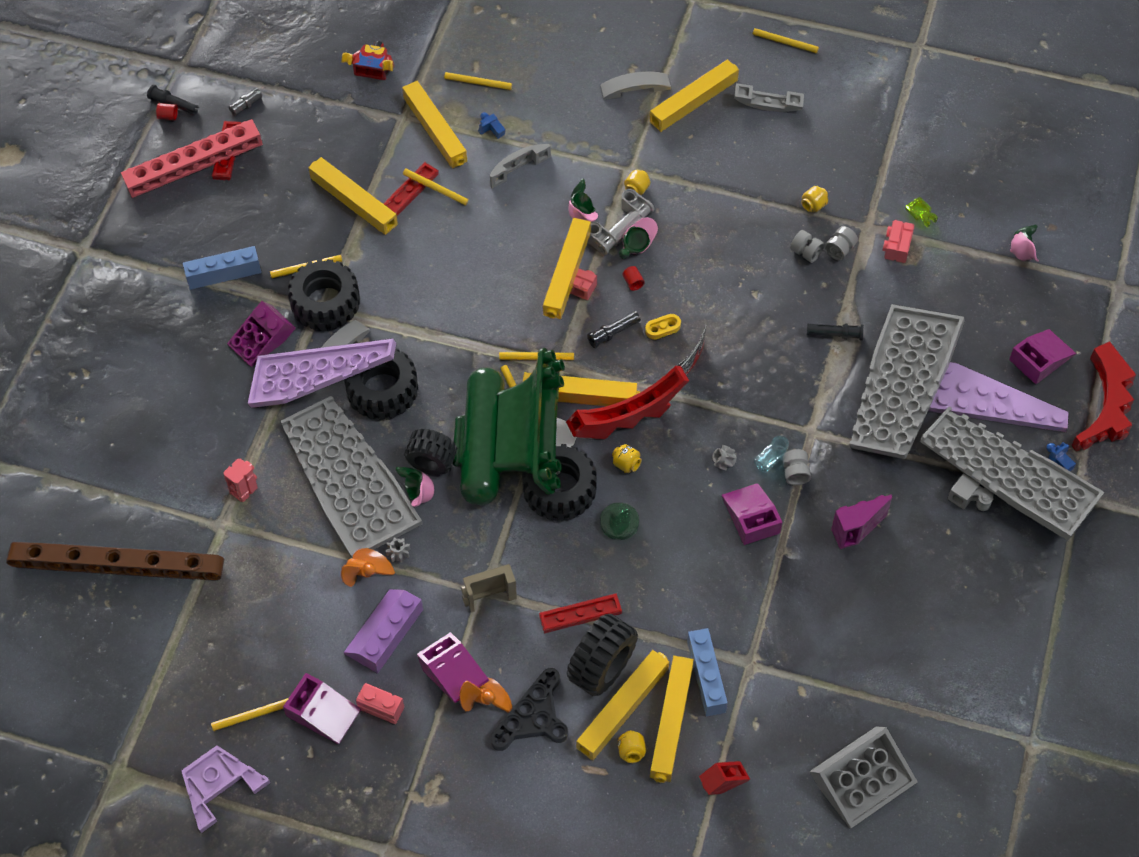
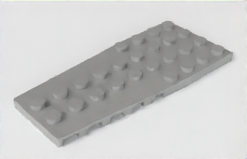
(904, 378)
(1018, 477)
(348, 478)

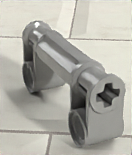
(635, 206)

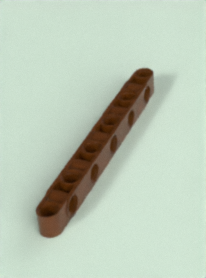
(131, 561)

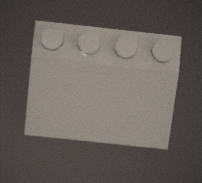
(864, 776)

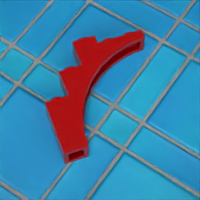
(1116, 379)
(650, 402)

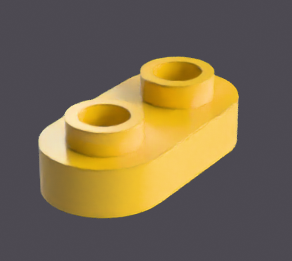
(662, 326)

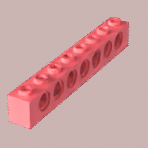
(191, 158)

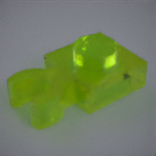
(921, 210)

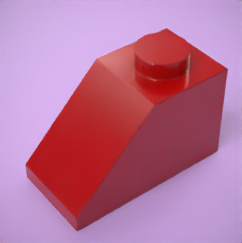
(723, 777)

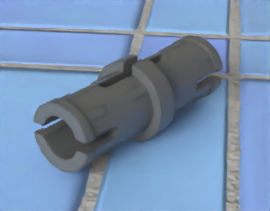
(245, 101)

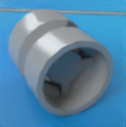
(841, 242)
(807, 246)
(796, 467)

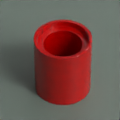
(166, 111)
(633, 278)

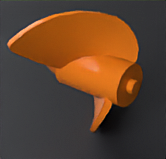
(365, 563)
(488, 693)

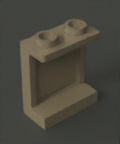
(488, 584)

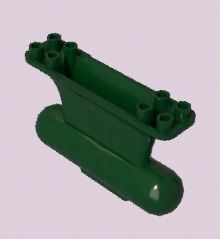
(509, 429)

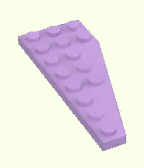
(297, 373)
(993, 401)

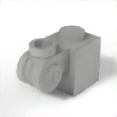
(969, 490)

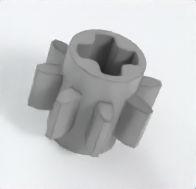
(724, 457)
(403, 550)

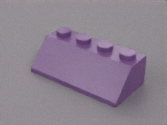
(385, 629)

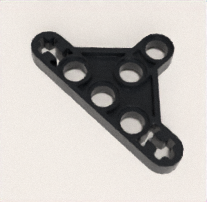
(527, 722)

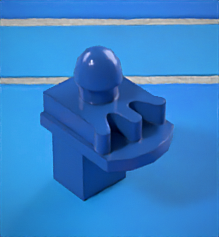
(491, 123)
(1059, 455)

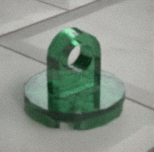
(619, 521)

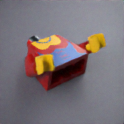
(370, 61)

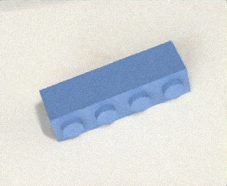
(222, 267)
(707, 672)

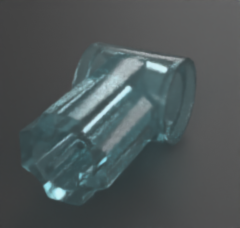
(771, 454)

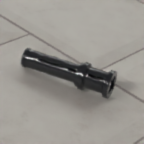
(165, 97)
(845, 331)
(606, 333)

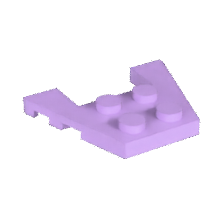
(213, 775)

